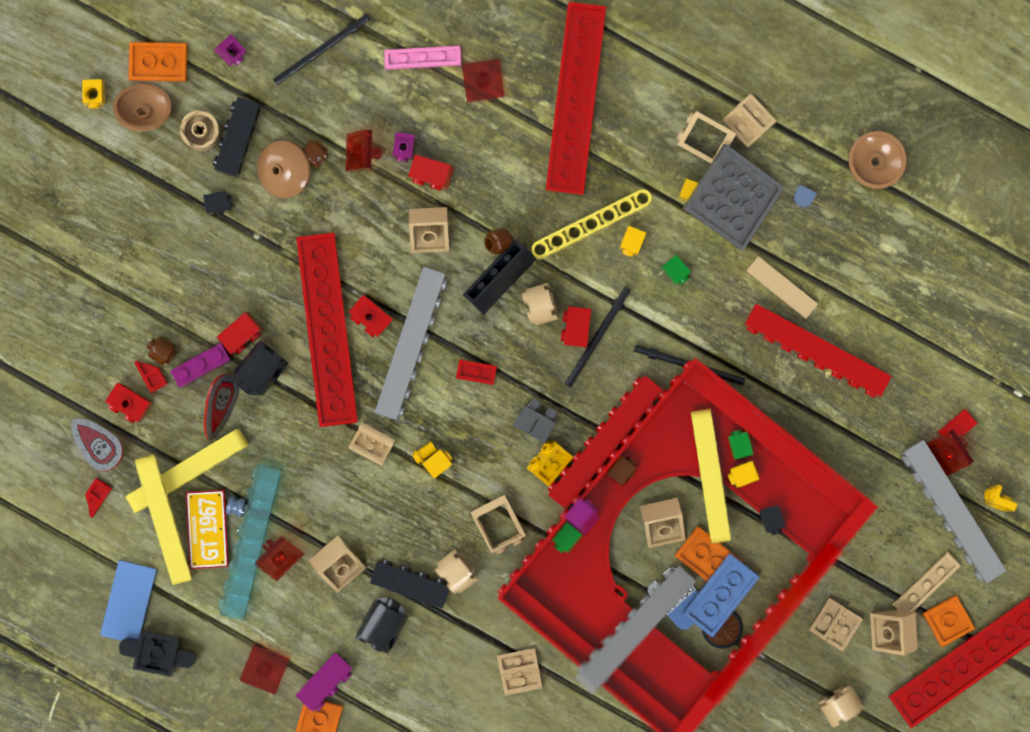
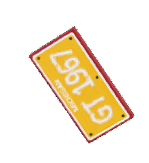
(207, 529)

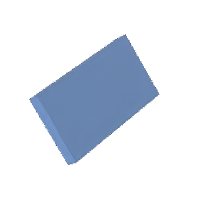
(720, 595)
(128, 601)

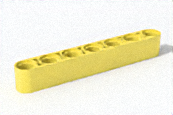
(598, 217)
(193, 467)
(710, 476)
(163, 519)

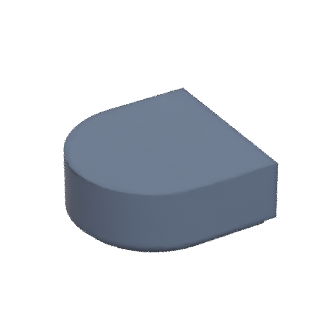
(803, 196)

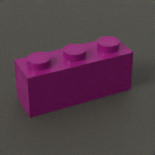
(201, 365)
(583, 516)
(324, 683)

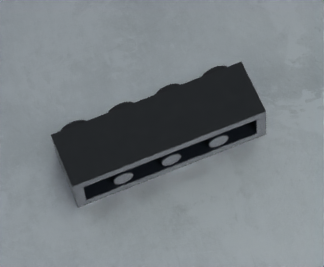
(237, 137)
(499, 277)
(409, 584)

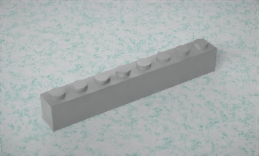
(410, 343)
(953, 511)
(635, 629)

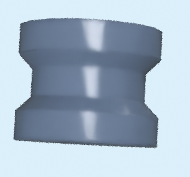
(235, 506)

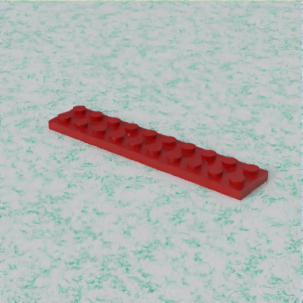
(575, 98)
(326, 330)
(964, 665)

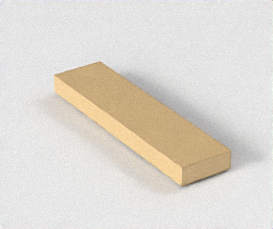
(781, 287)
(927, 583)

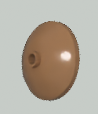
(139, 101)
(890, 159)
(292, 166)

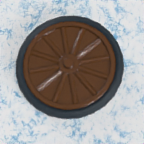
(727, 634)

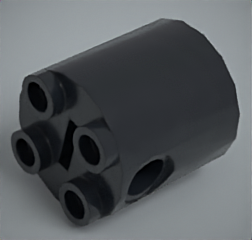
(259, 370)
(382, 624)

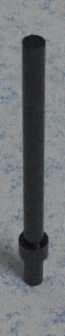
(352, 28)
(617, 305)
(653, 354)

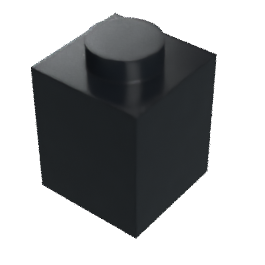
(218, 203)
(772, 520)

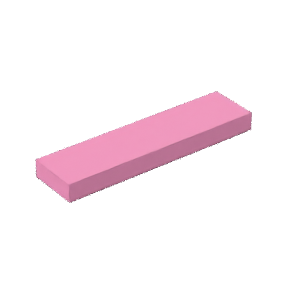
(422, 57)

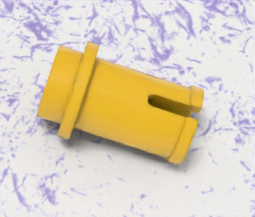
(424, 452)

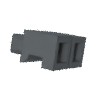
(544, 424)

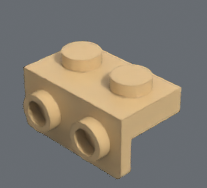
(371, 443)

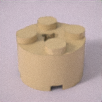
(190, 134)
(541, 304)
(456, 571)
(841, 706)

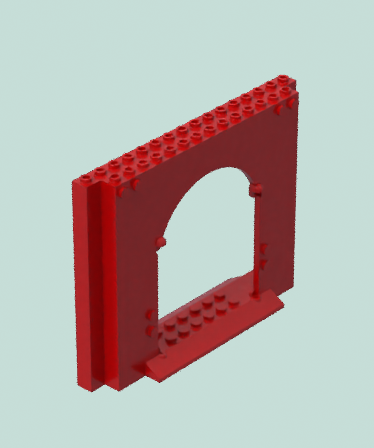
(574, 594)

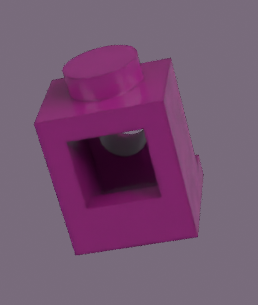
(232, 45)
(409, 141)

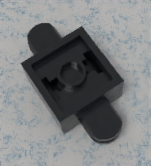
(157, 653)

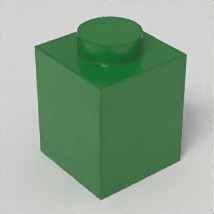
(676, 270)
(740, 444)
(566, 538)

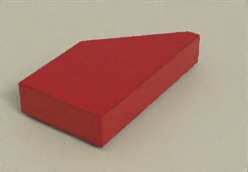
(152, 376)
(960, 424)
(96, 495)

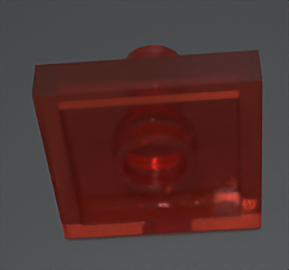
(483, 80)
(360, 151)
(950, 452)
(278, 557)
(264, 669)

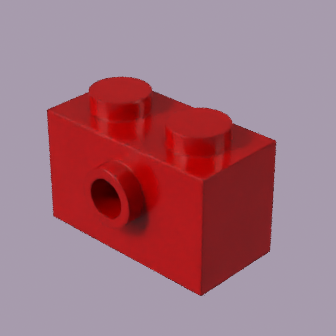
(430, 172)
(370, 316)
(576, 327)
(240, 333)
(128, 403)

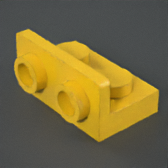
(549, 462)
(993, 499)

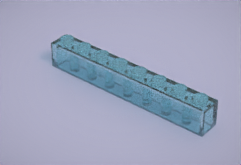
(250, 542)

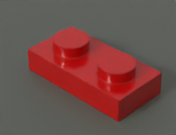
(476, 372)

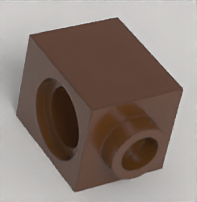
(623, 470)

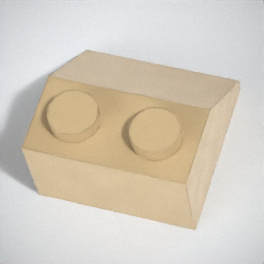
(429, 230)
(663, 522)
(337, 564)
(894, 631)

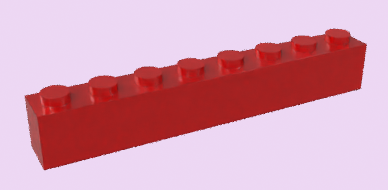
(817, 351)
(605, 441)

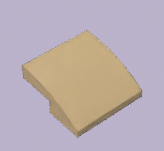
(748, 121)
(836, 625)
(519, 672)

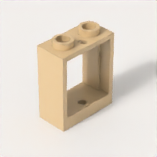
(691, 121)
(488, 507)

